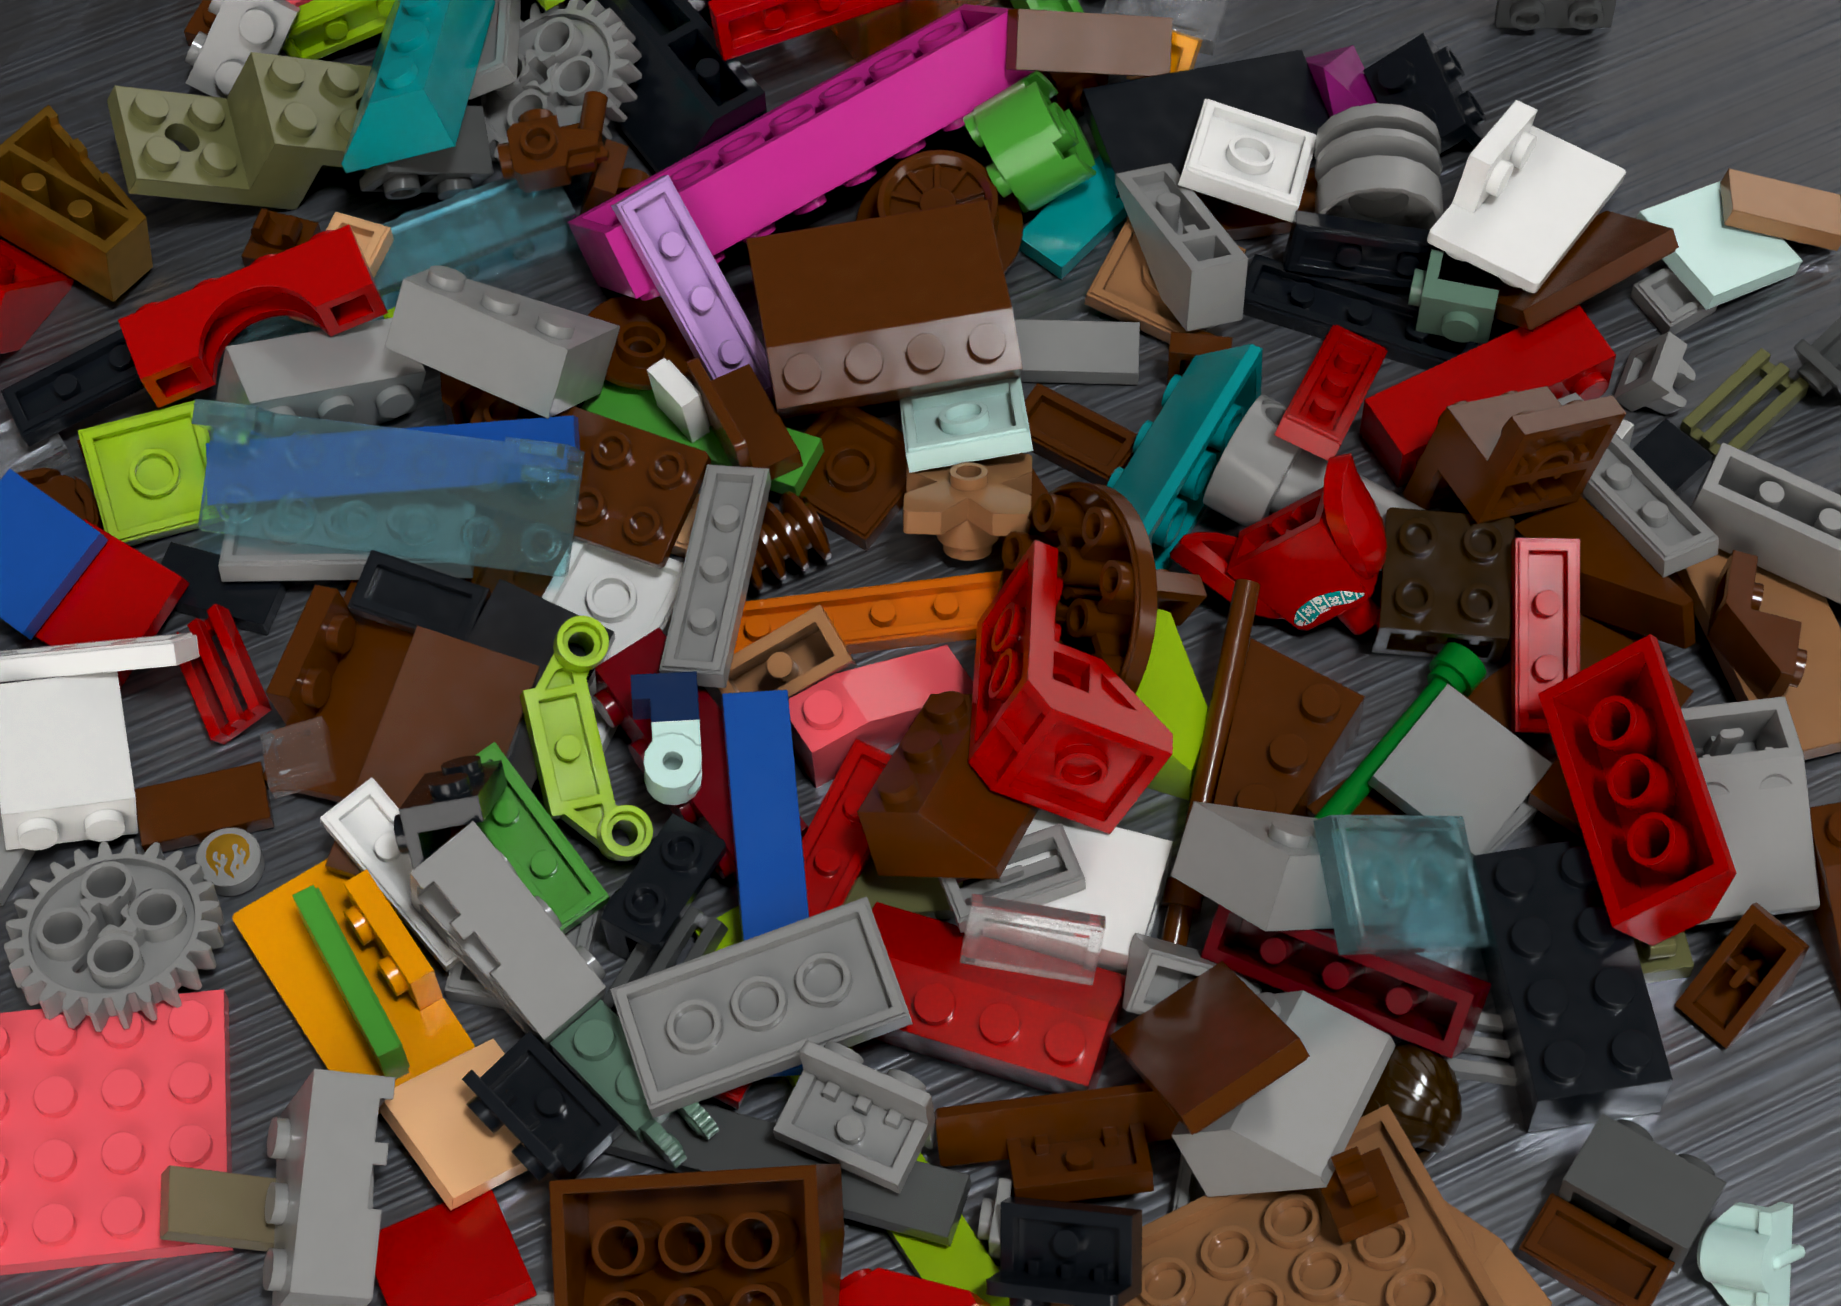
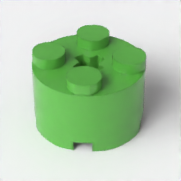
(1032, 143)

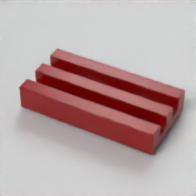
(202, 689)

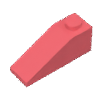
(868, 704)

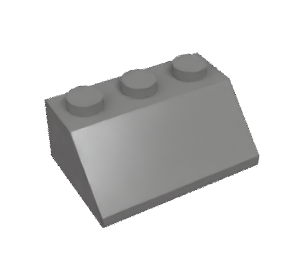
(1302, 1119)

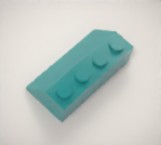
(418, 81)
(1185, 443)

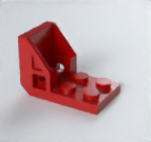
(1052, 718)

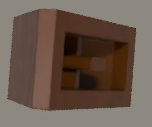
(1744, 976)

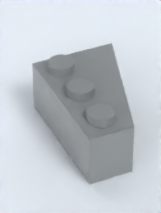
(1256, 866)
(325, 1191)

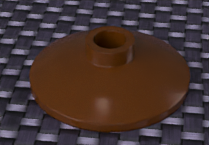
(643, 339)

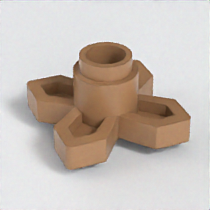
(970, 503)

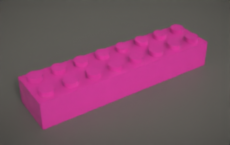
(817, 141)

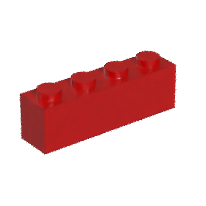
(1559, 354)

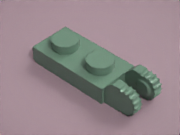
(602, 1061)

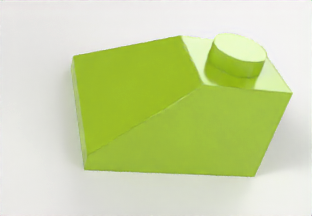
(1177, 701)

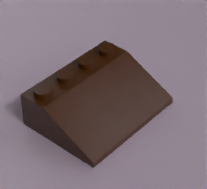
(883, 309)
(700, 1238)

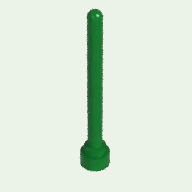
(1451, 666)

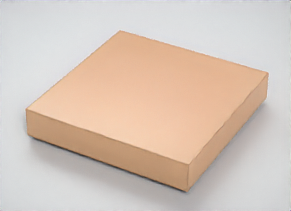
(446, 1136)

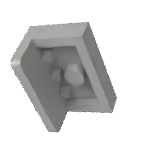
(235, 33)

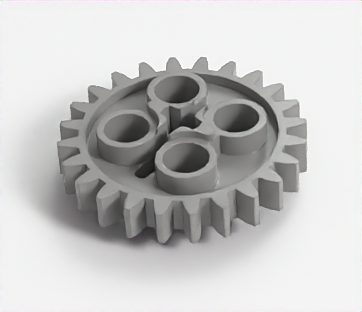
(558, 62)
(114, 935)

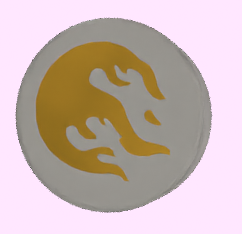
(231, 861)

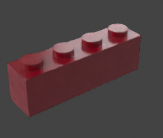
(613, 701)
(1388, 991)

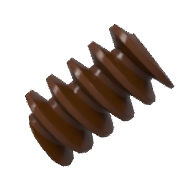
(786, 536)

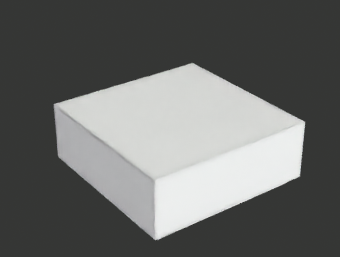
(679, 399)

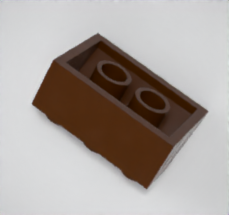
(934, 809)

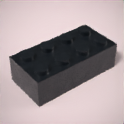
(1567, 990)

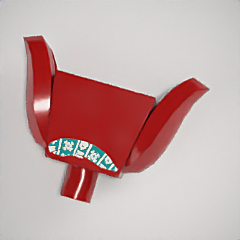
(1308, 557)

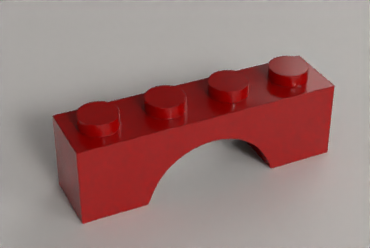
(183, 337)

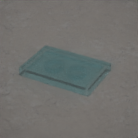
(1400, 884)

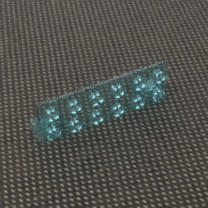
(389, 489)

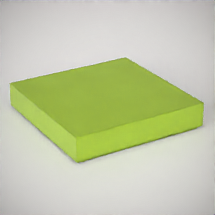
(148, 473)

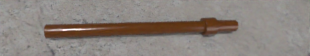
(1178, 897)

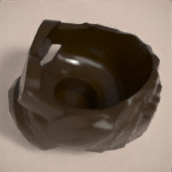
(1421, 1096)

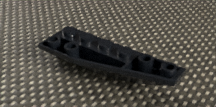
(685, 85)

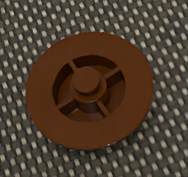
(943, 180)

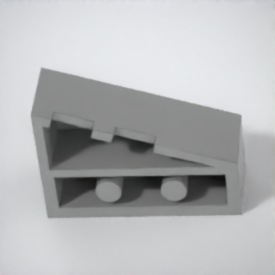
(501, 340)
(324, 376)
(506, 935)

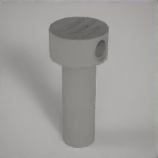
(1267, 473)

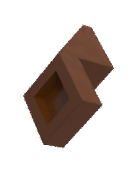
(1754, 642)

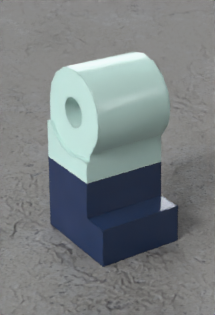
(675, 753)

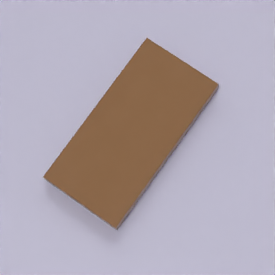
(1817, 699)

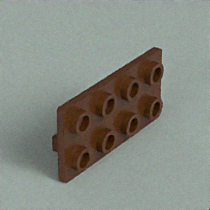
(631, 485)
(339, 671)

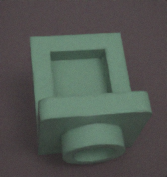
(1449, 307)

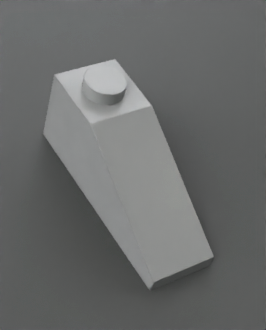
(1185, 247)

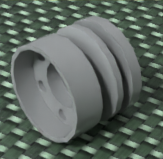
(1379, 166)

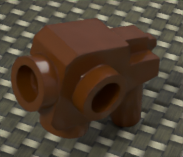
(548, 155)

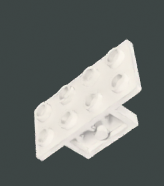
(1523, 201)

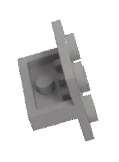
(857, 1115)

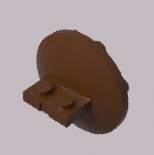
(1106, 575)

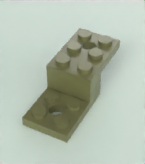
(244, 148)

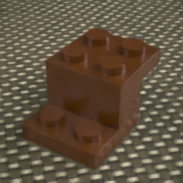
(1513, 453)

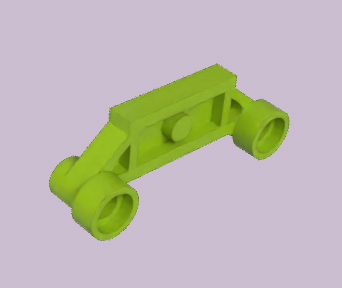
(570, 748)

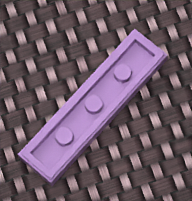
(690, 281)

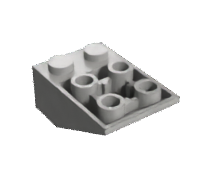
(1761, 804)

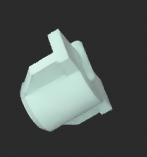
(1750, 1254)

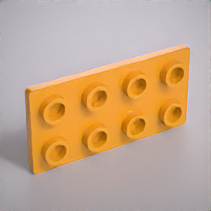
(387, 957)

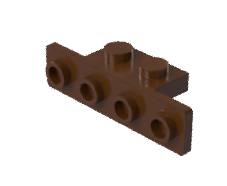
(1062, 1142)

